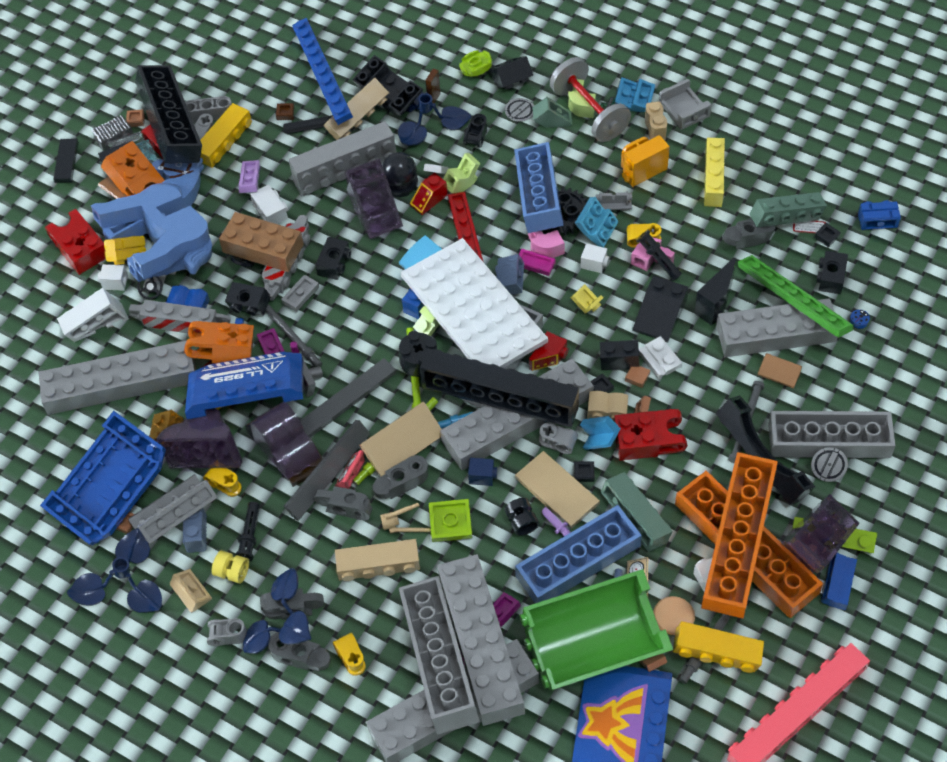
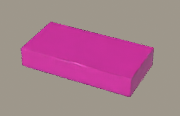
(537, 262)

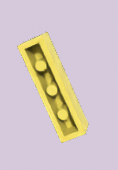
(714, 172)

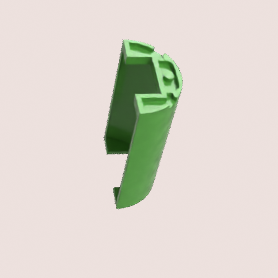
(593, 630)

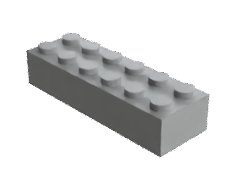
(329, 162)
(770, 330)
(853, 432)

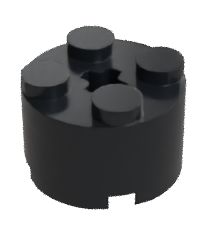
(412, 351)

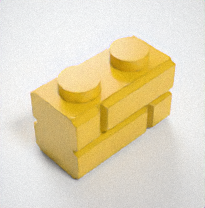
(122, 248)

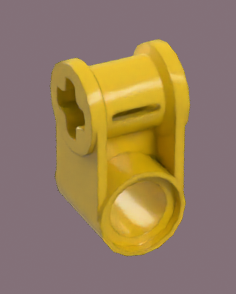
(636, 230)
(223, 480)
(349, 652)

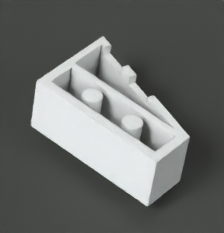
(91, 314)

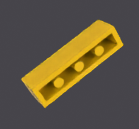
(224, 134)
(718, 647)

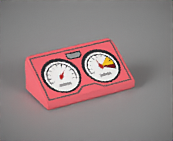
(351, 470)

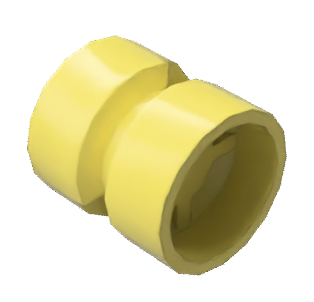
(229, 566)

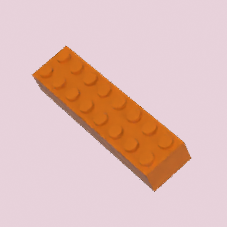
(739, 535)
(776, 569)

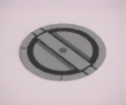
(519, 109)
(829, 464)

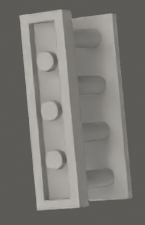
(172, 508)

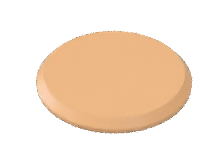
(671, 612)

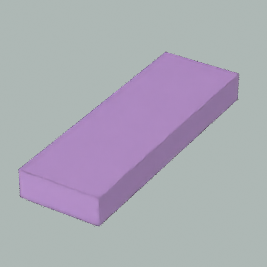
(249, 176)

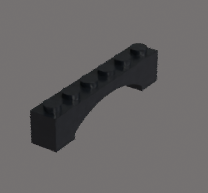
(737, 419)

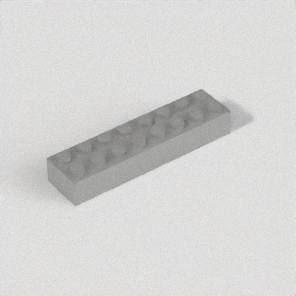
(115, 377)
(495, 428)
(481, 640)
(438, 656)
(409, 724)

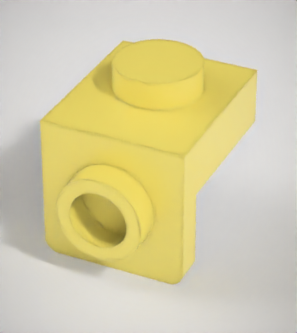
(586, 299)

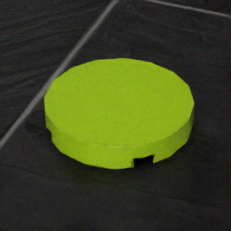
(475, 63)

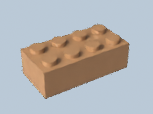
(261, 241)

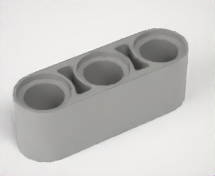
(214, 106)

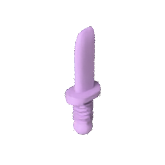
(560, 527)

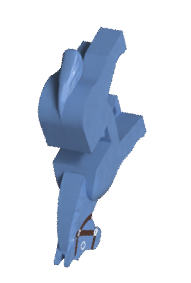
(167, 217)

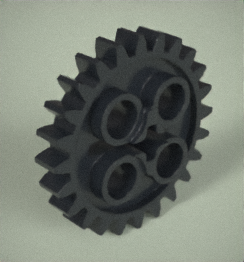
(571, 207)

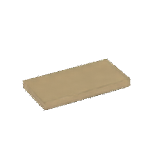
(402, 438)
(557, 489)

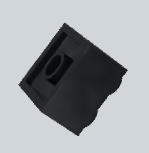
(511, 72)

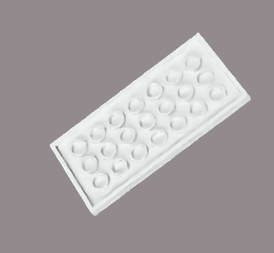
(473, 306)

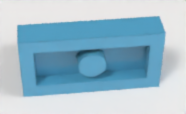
(601, 432)

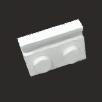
(660, 357)

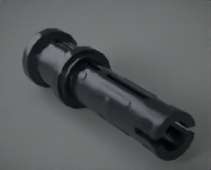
(653, 248)
(247, 538)

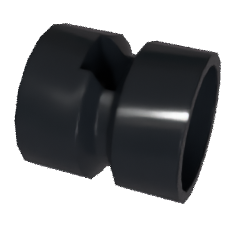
(521, 516)

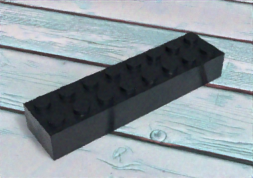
(168, 114)
(500, 387)

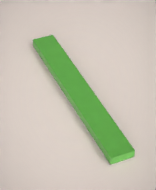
(795, 296)

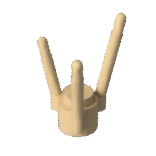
(390, 521)

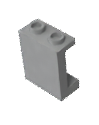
(684, 105)

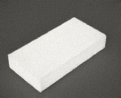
(435, 168)

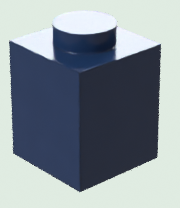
(482, 471)

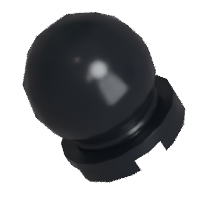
(400, 174)

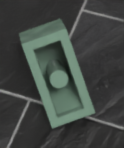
(551, 114)

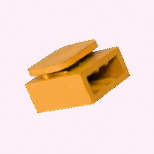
(644, 159)

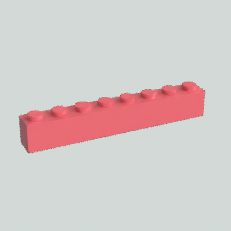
(800, 707)

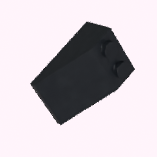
(714, 294)
(661, 308)

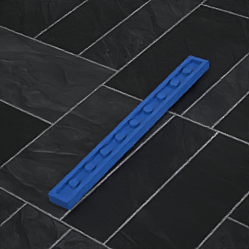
(322, 71)

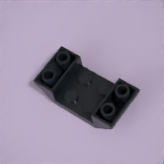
(400, 93)

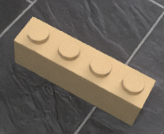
(360, 106)
(377, 560)

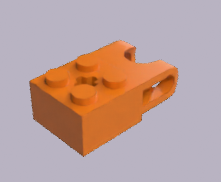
(130, 170)
(219, 341)

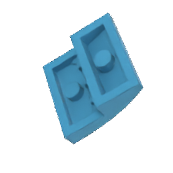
(634, 94)

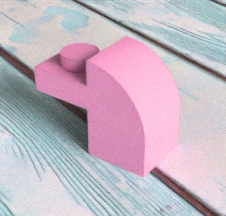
(547, 244)
(643, 260)

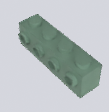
(788, 209)
(623, 492)

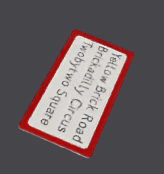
(808, 227)

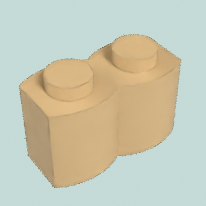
(655, 120)
(606, 404)

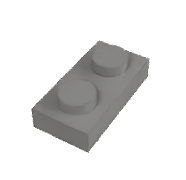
(300, 293)

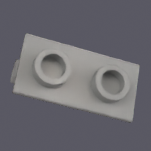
(620, 201)

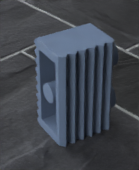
(510, 273)
(195, 532)

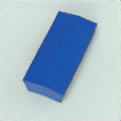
(839, 581)

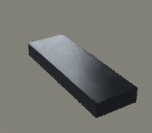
(66, 160)

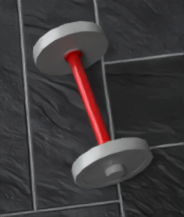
(610, 121)

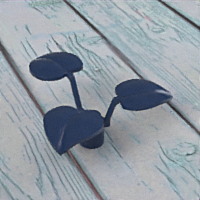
(413, 134)
(143, 598)
(295, 627)

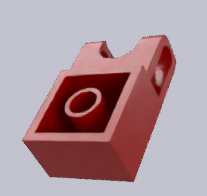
(78, 242)
(648, 434)

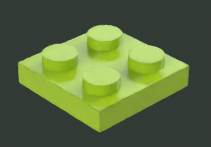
(450, 520)

